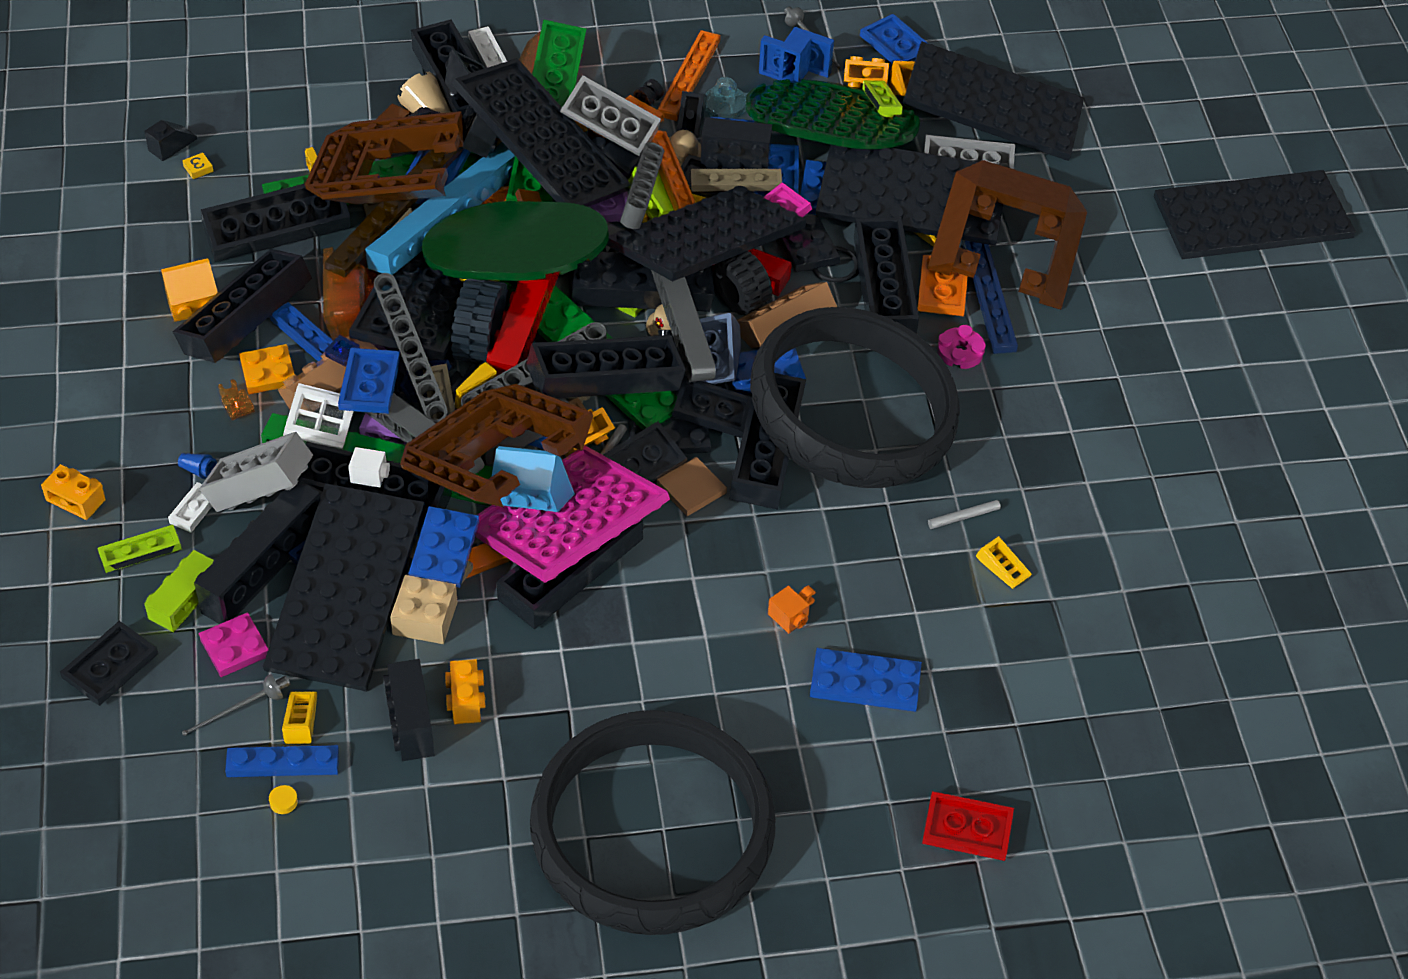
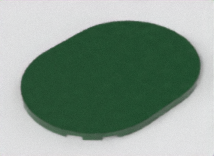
(829, 114)
(515, 240)

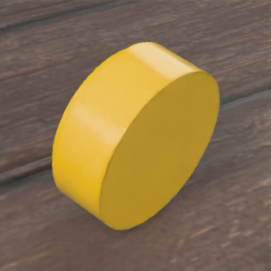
(283, 799)

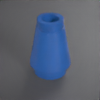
(198, 464)

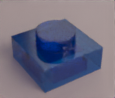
(339, 350)

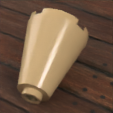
(423, 92)

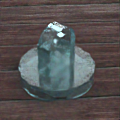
(725, 99)

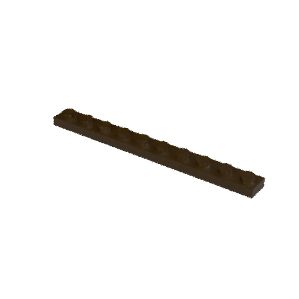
(381, 219)

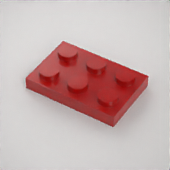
(968, 826)

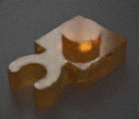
(235, 402)

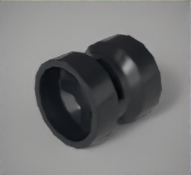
(649, 92)

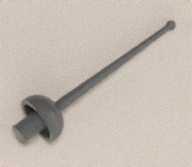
(794, 18)
(271, 689)

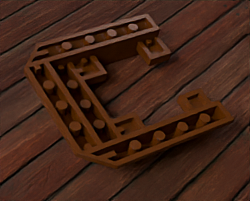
(349, 153)
(977, 191)
(452, 445)

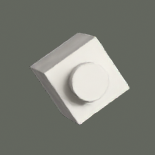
(368, 467)

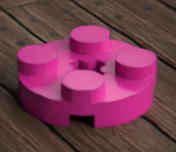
(964, 337)

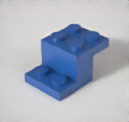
(796, 55)

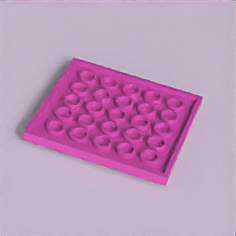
(604, 505)

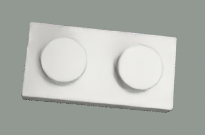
(190, 510)

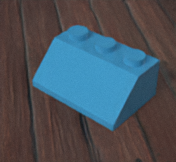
(541, 478)

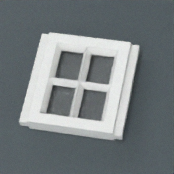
(318, 417)

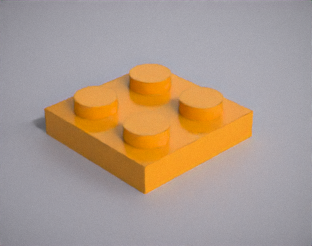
(266, 368)

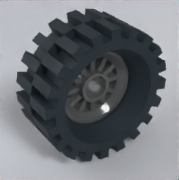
(478, 319)

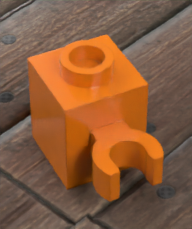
(791, 609)

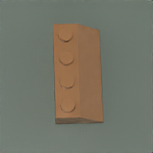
(762, 321)
(324, 375)

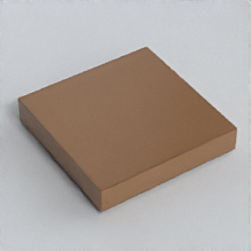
(692, 486)

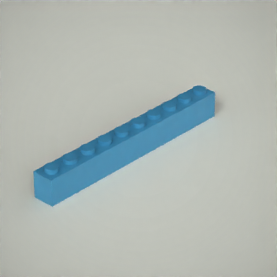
(467, 190)

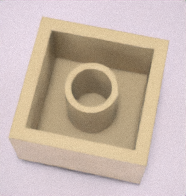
(424, 609)

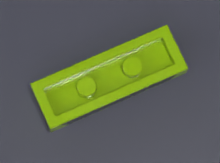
(882, 98)
(139, 548)

